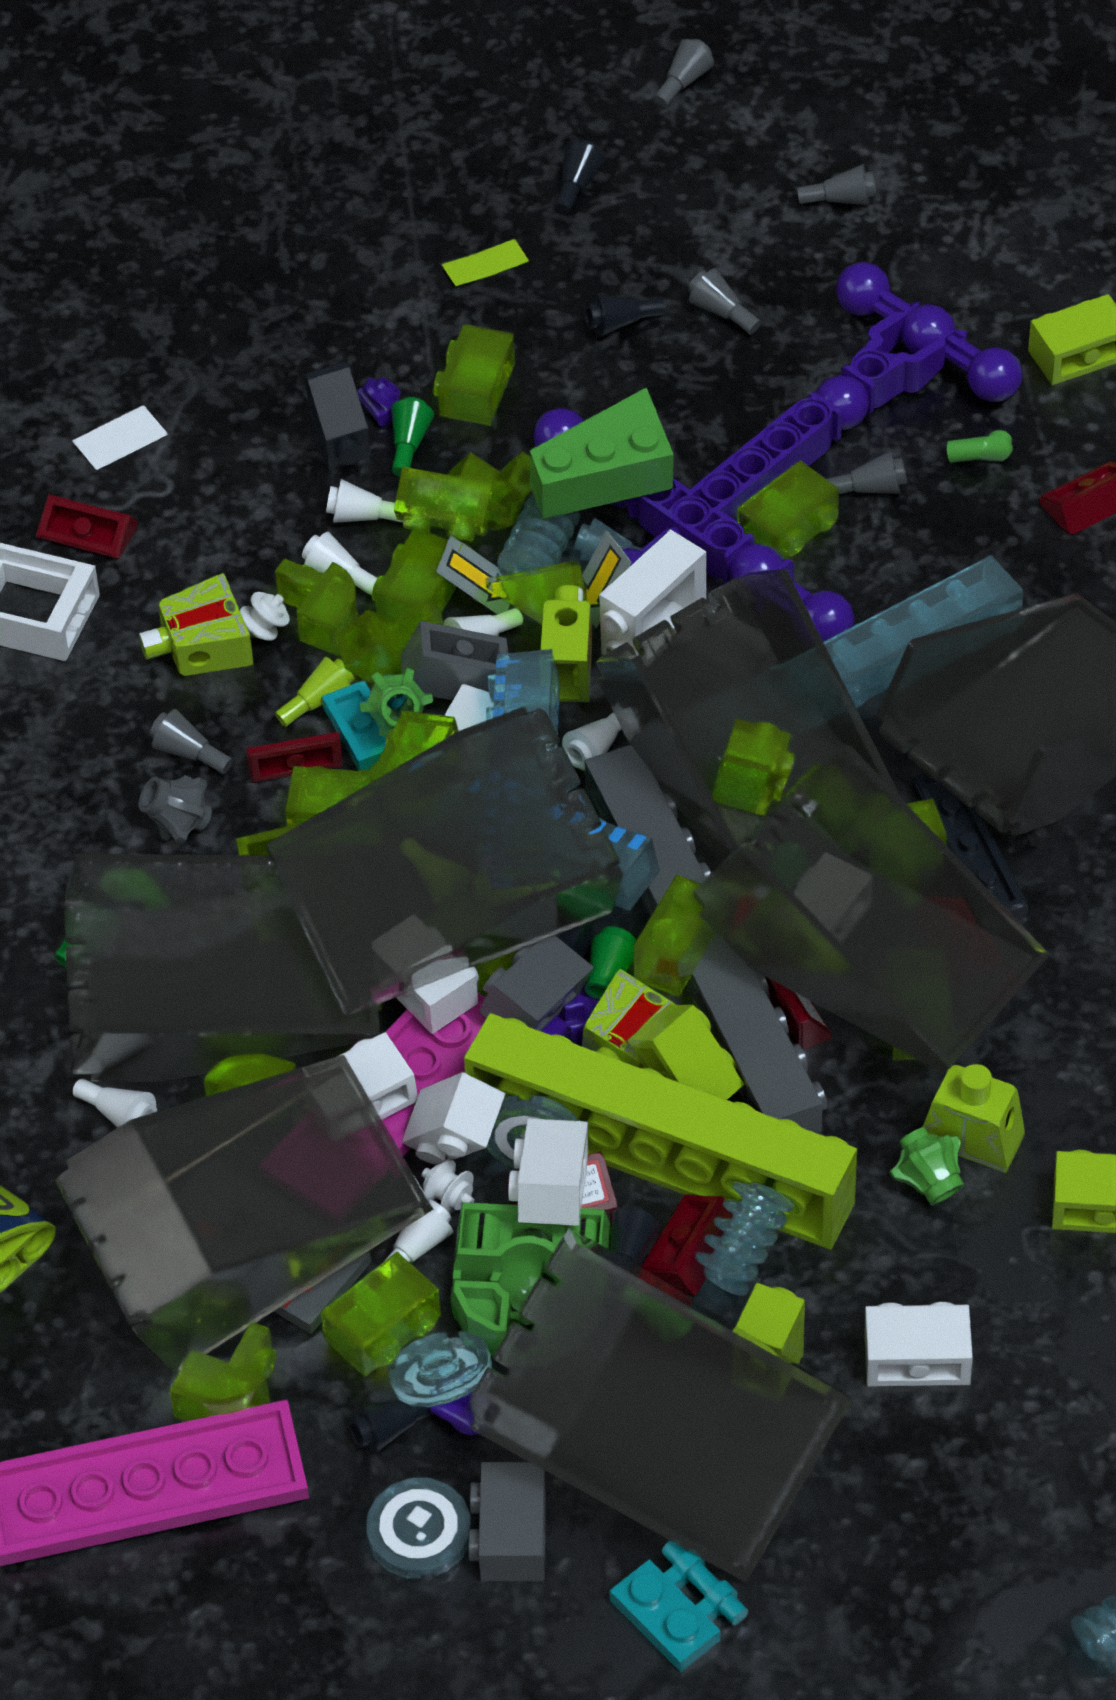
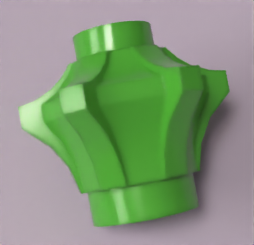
(388, 687)
(929, 1165)

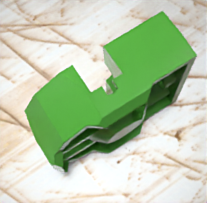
(498, 1278)

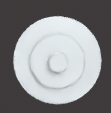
(264, 615)
(448, 1187)

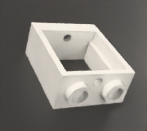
(66, 577)
(652, 590)

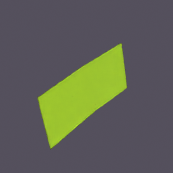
(485, 263)

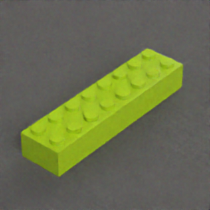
(673, 1129)

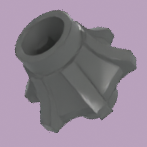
(176, 806)

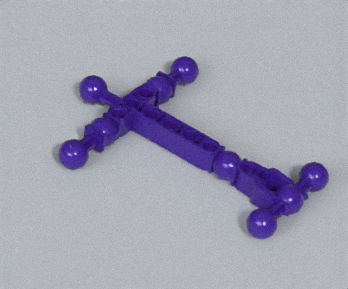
(805, 432)

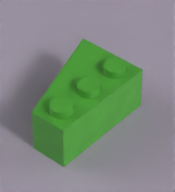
(603, 459)

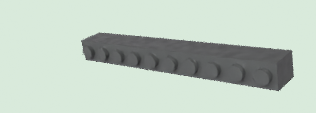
(722, 983)

